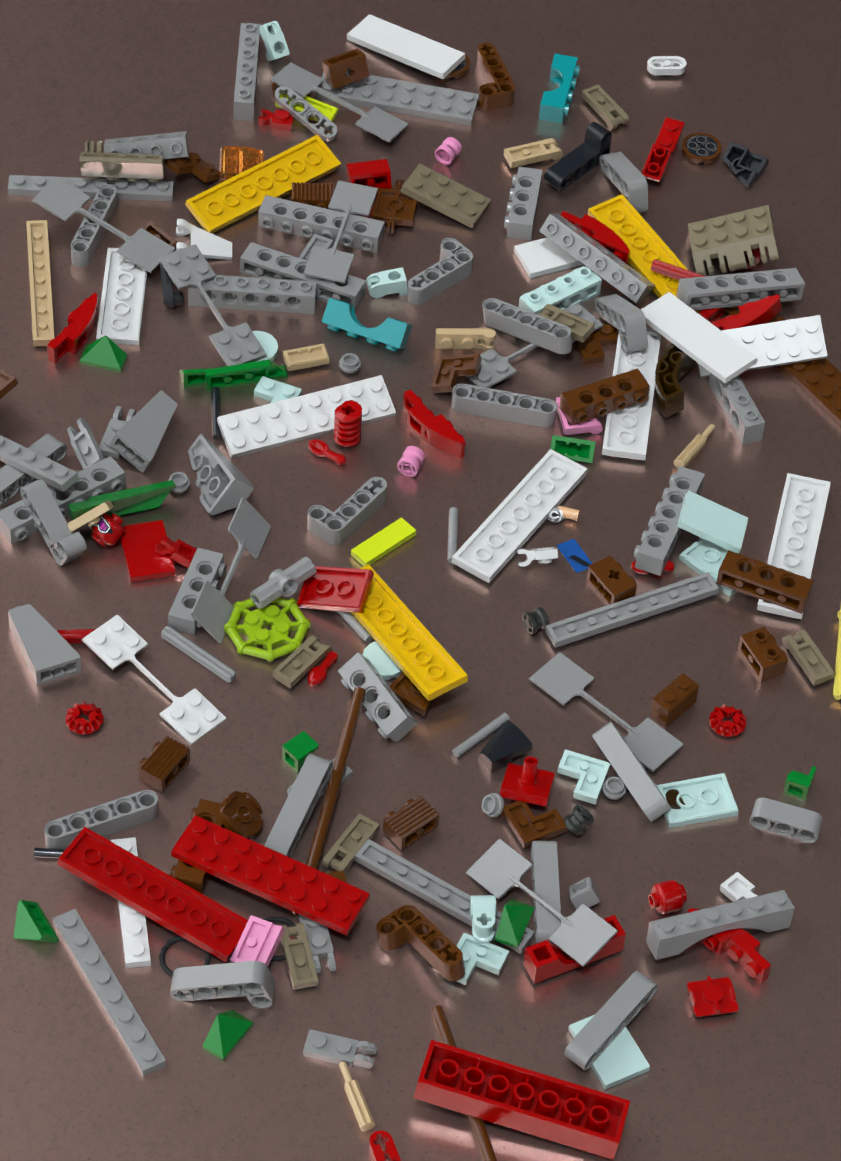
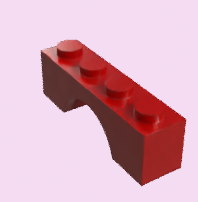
(547, 960)

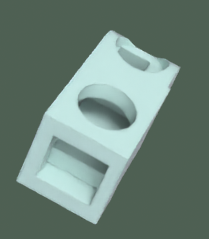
(273, 40)
(387, 283)

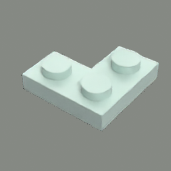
(275, 391)
(588, 770)
(481, 955)

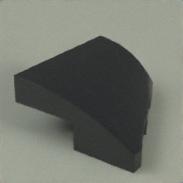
(744, 164)
(504, 746)

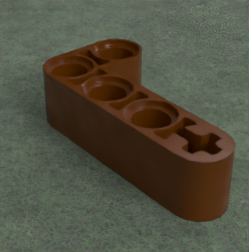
(500, 88)
(411, 926)

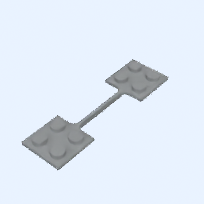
(374, 121)
(67, 200)
(331, 262)
(233, 344)
(496, 367)
(212, 607)
(565, 680)
(578, 936)

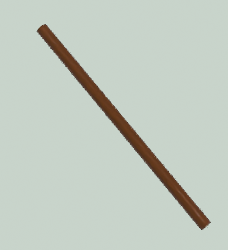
(335, 779)
(477, 1124)

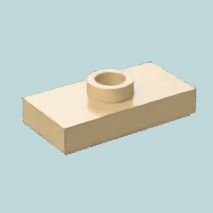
(305, 357)
(90, 517)

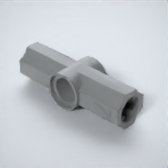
(283, 582)

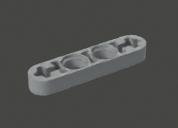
(304, 115)

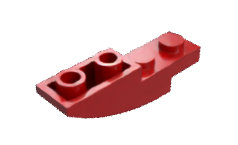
(663, 150)
(601, 234)
(751, 314)
(80, 327)
(432, 428)
(741, 948)

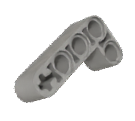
(626, 179)
(454, 266)
(625, 318)
(51, 523)
(339, 525)
(224, 981)

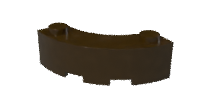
(667, 377)

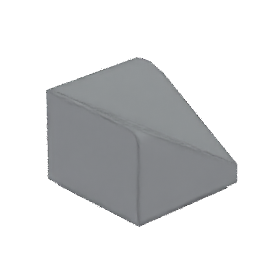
(584, 893)

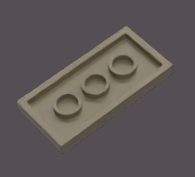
(445, 195)

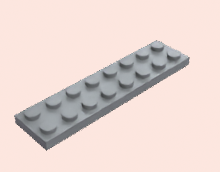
(407, 98)

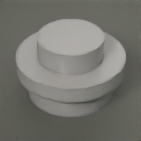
(349, 363)
(181, 480)
(614, 788)
(492, 804)

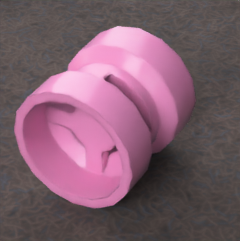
(448, 150)
(411, 461)

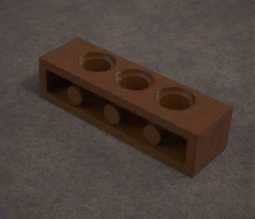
(604, 396)
(765, 581)
(193, 876)

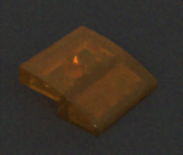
(238, 159)

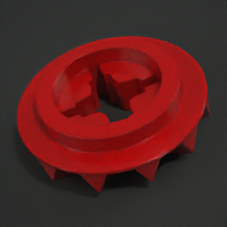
(80, 725)
(727, 727)

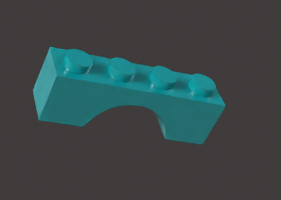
(555, 102)
(342, 315)

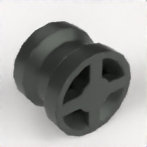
(535, 620)
(578, 820)

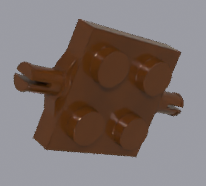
(394, 207)

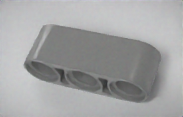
(786, 820)

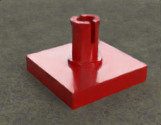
(527, 782)

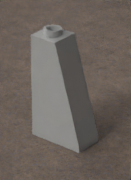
(143, 432)
(42, 646)

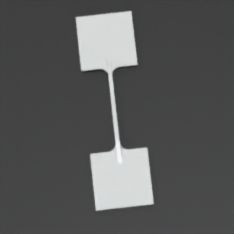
(189, 715)

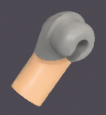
(560, 513)

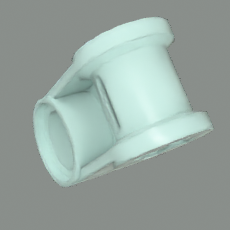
(483, 917)

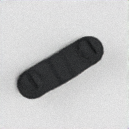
(170, 297)

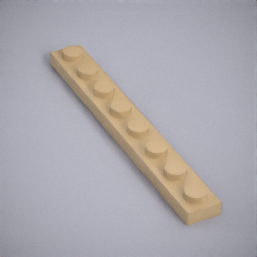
(40, 282)

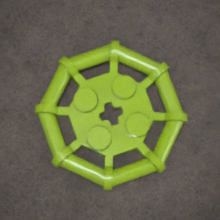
(269, 639)

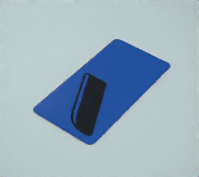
(574, 555)

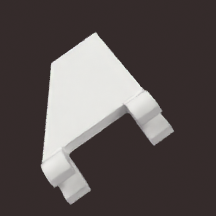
(208, 243)

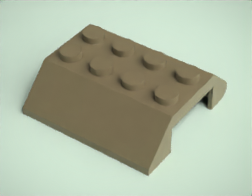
(120, 165)
(730, 237)

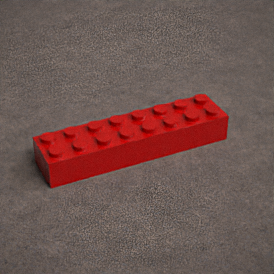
(522, 1099)

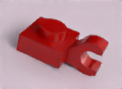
(179, 550)

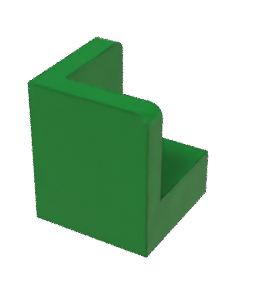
(297, 750)
(799, 784)

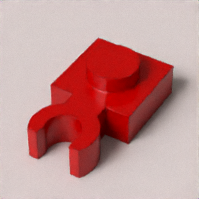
(279, 120)

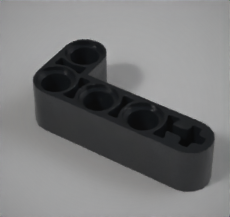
(581, 159)

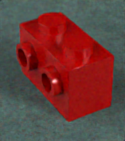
(370, 173)

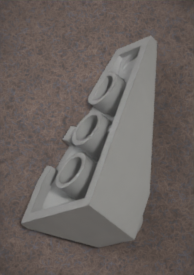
(217, 477)

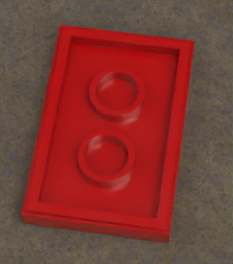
(140, 554)
(336, 589)

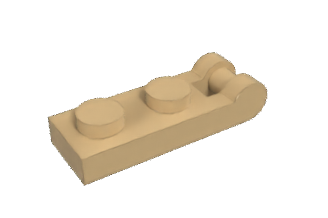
(533, 153)
(465, 338)

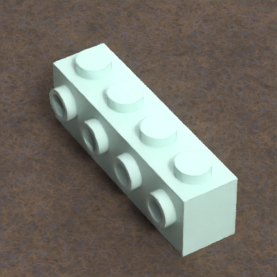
(564, 291)

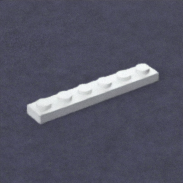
(133, 923)

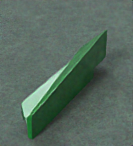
(232, 375)
(126, 500)

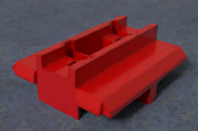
(712, 996)

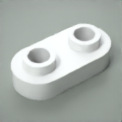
(666, 65)

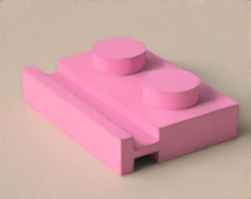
(258, 941)

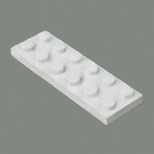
(780, 342)

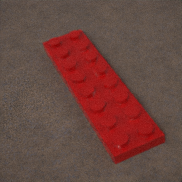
(270, 875)
(153, 893)

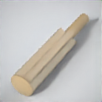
(693, 448)
(357, 1100)

